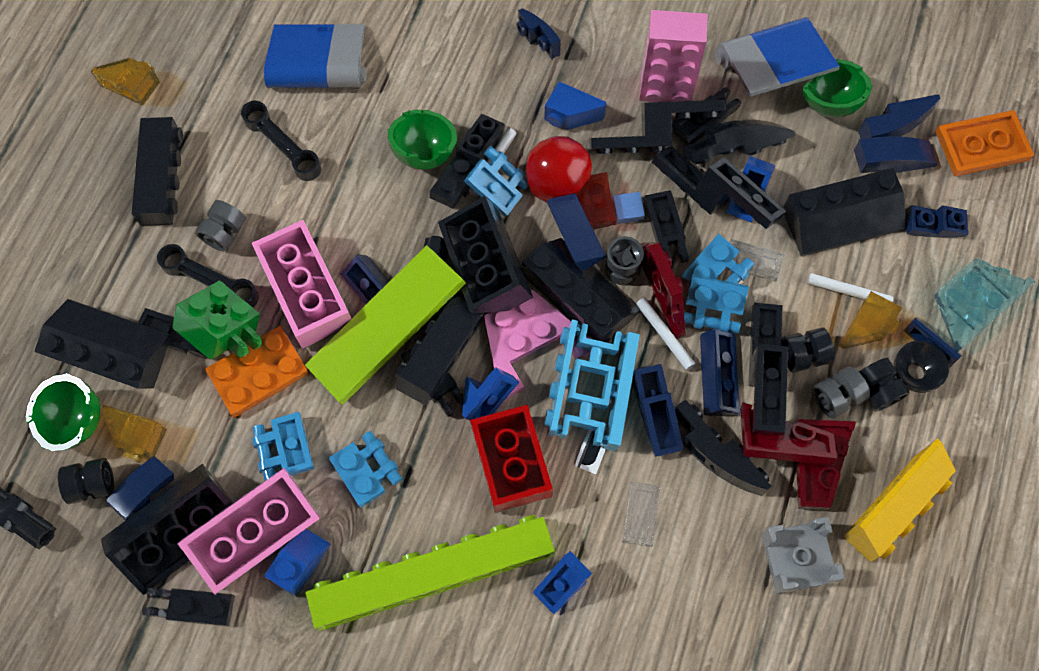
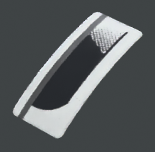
(590, 455)

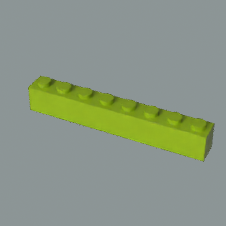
(429, 573)

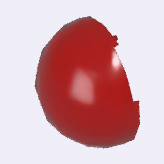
(557, 167)

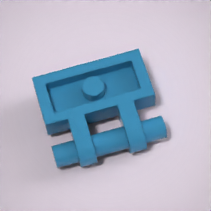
(489, 183)
(716, 259)
(718, 296)
(290, 442)
(358, 475)

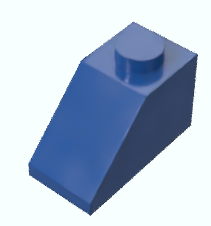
(573, 107)
(759, 173)
(297, 561)

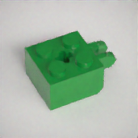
(217, 322)

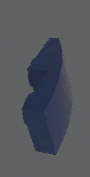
(537, 30)
(940, 223)
(139, 487)

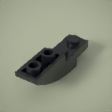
(744, 135)
(471, 149)
(723, 460)

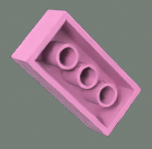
(672, 56)
(302, 283)
(249, 530)

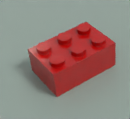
(511, 458)

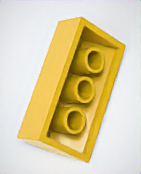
(901, 502)

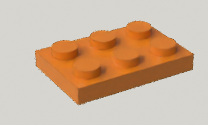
(984, 143)
(258, 374)

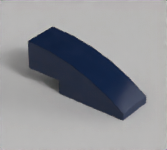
(899, 118)
(894, 152)
(657, 410)

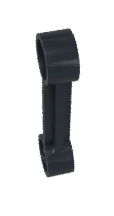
(280, 140)
(201, 273)

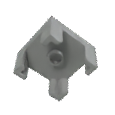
(801, 556)

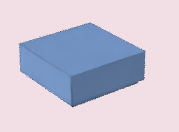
(628, 207)

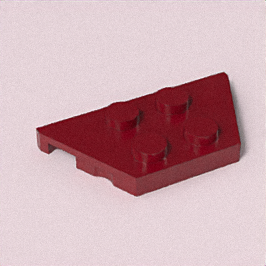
(665, 286)

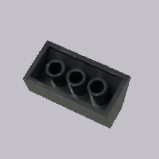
(846, 212)
(484, 258)
(578, 293)
(104, 344)
(147, 542)

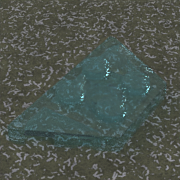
(977, 298)

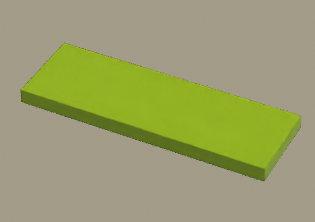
(384, 324)

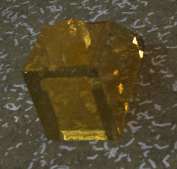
(128, 79)
(872, 321)
(133, 434)

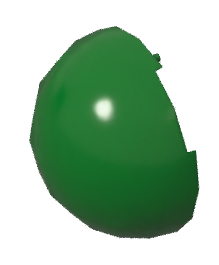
(839, 91)
(422, 139)
(63, 413)

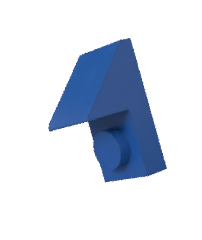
(486, 397)
(562, 582)

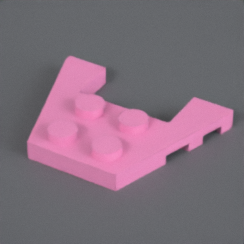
(524, 331)

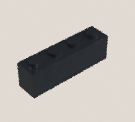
(157, 171)
(438, 351)

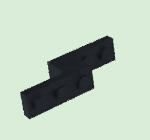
(657, 125)
(718, 185)
(768, 369)

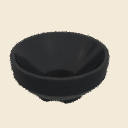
(929, 358)

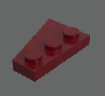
(798, 443)
(819, 481)

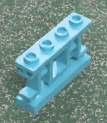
(614, 389)

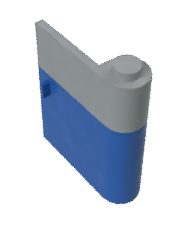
(315, 56)
(777, 56)

